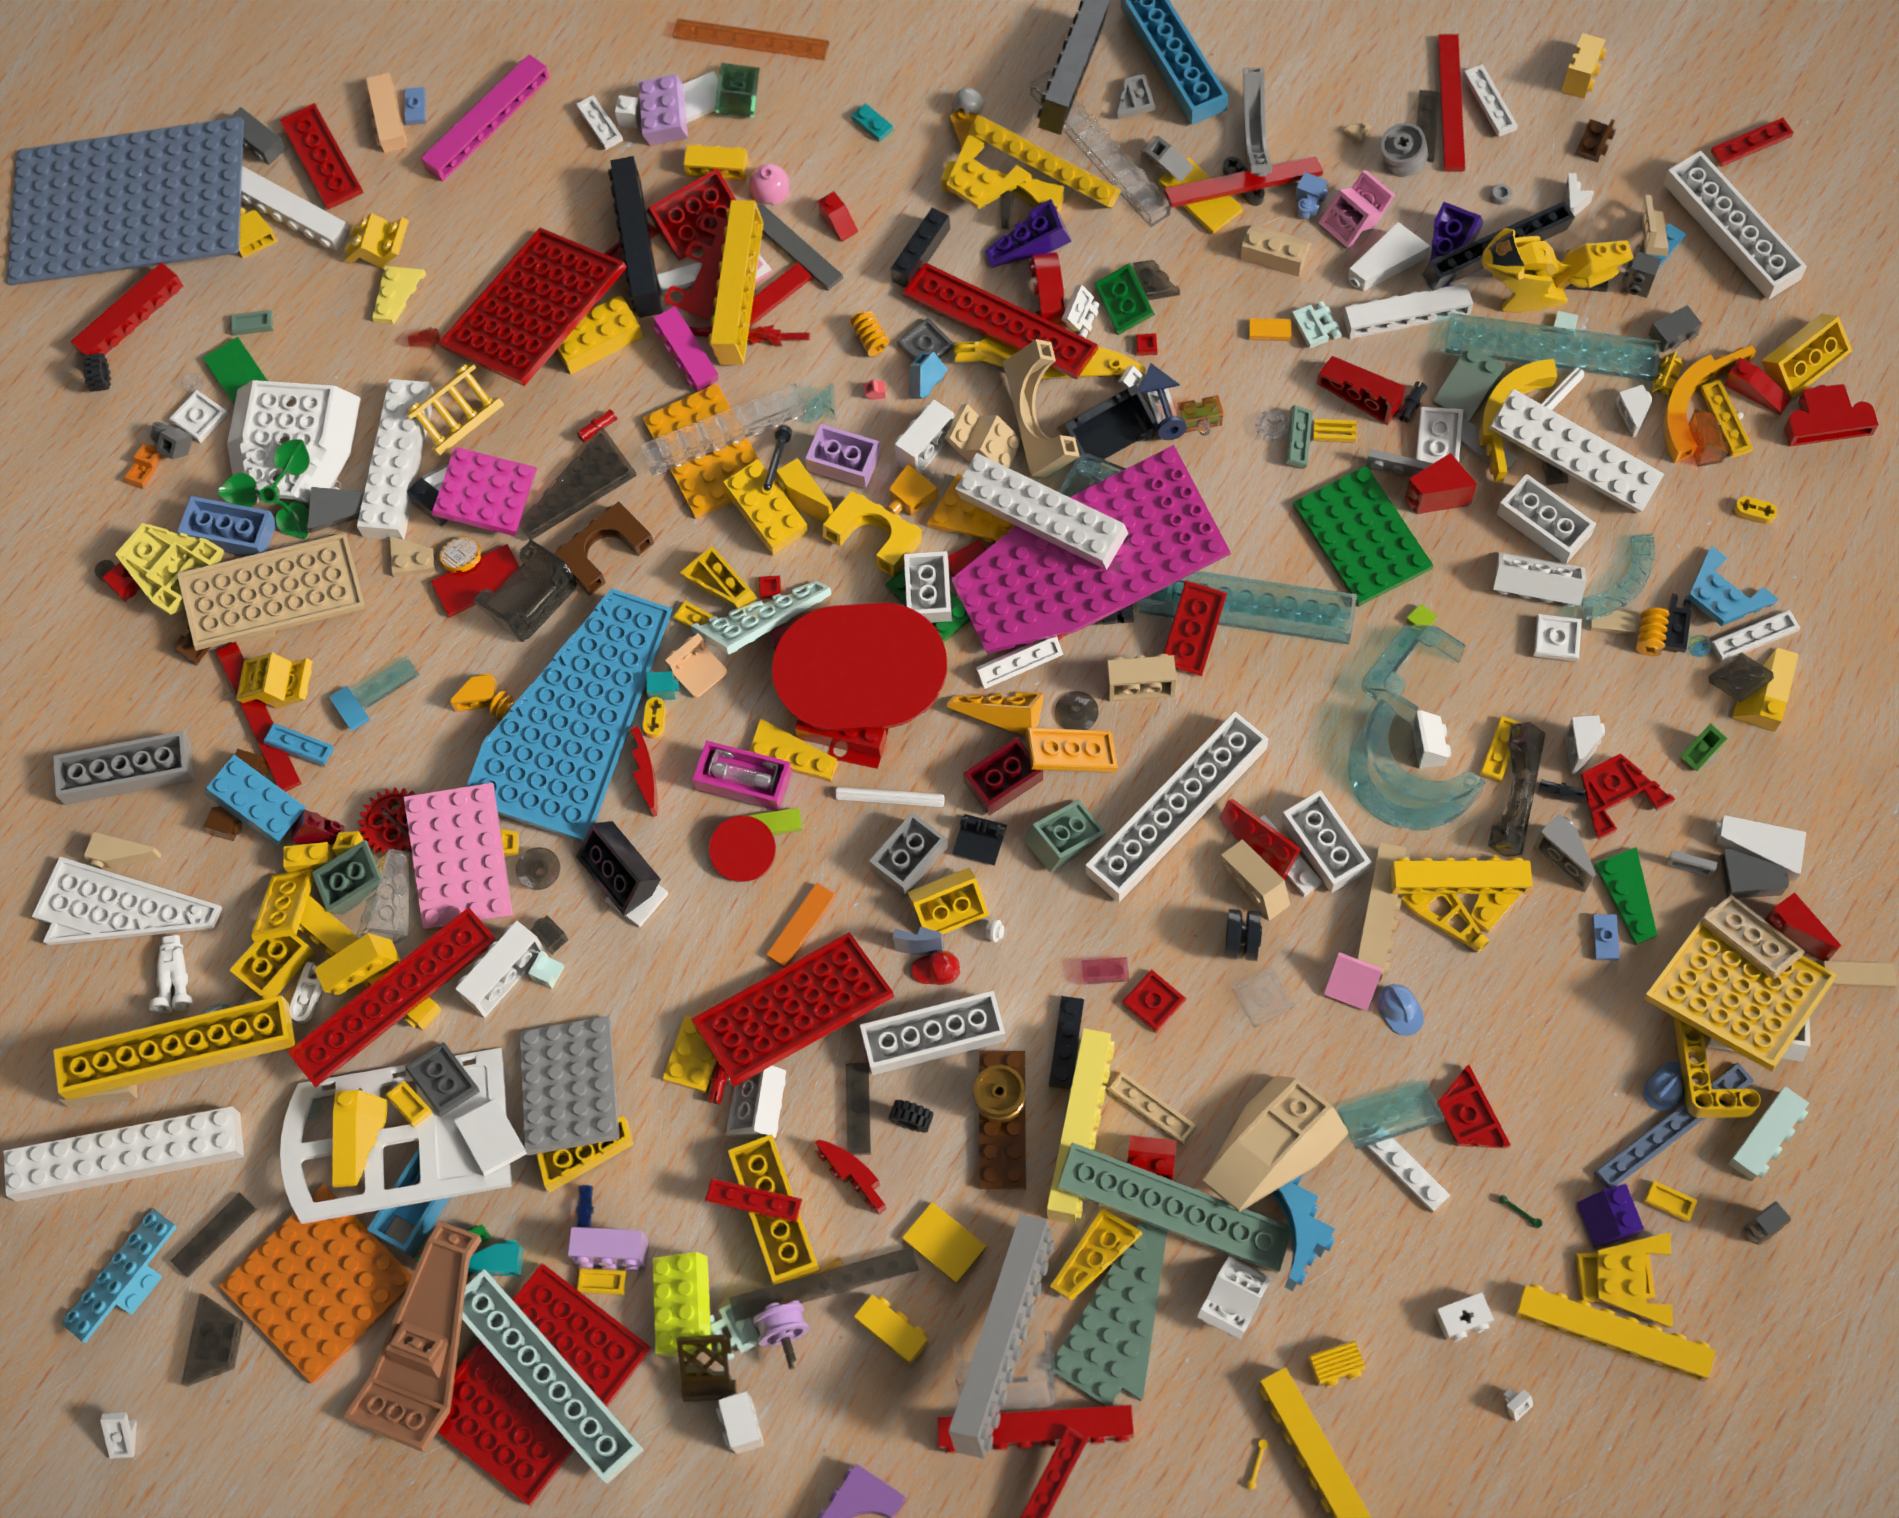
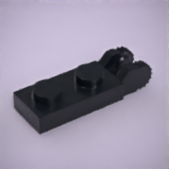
(1678, 625)

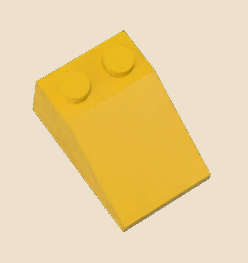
(803, 491)

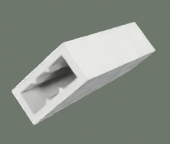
(1388, 257)
(1763, 841)

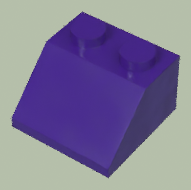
(1610, 1215)

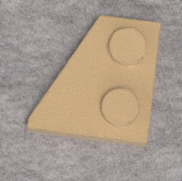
(410, 558)

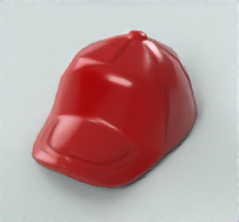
(936, 968)

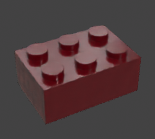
(1002, 776)

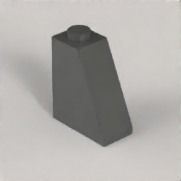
(332, 507)
(1750, 876)

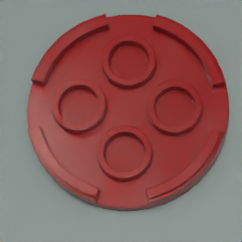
(742, 849)

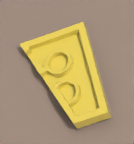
(394, 291)

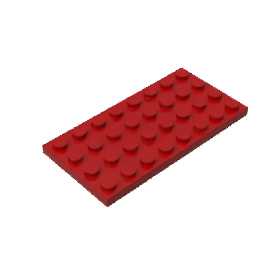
(792, 1008)

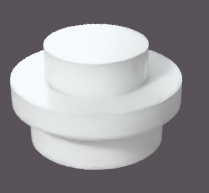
(994, 930)

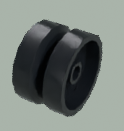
(1241, 934)

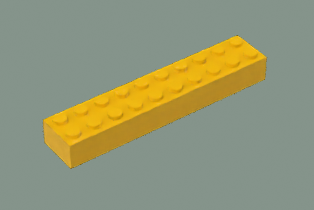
(173, 1048)

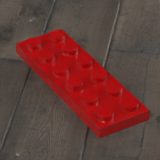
(321, 156)

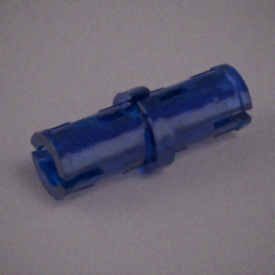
(584, 1209)

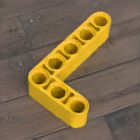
(1704, 1092)

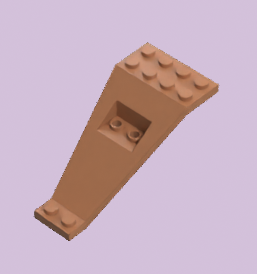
(408, 1386)

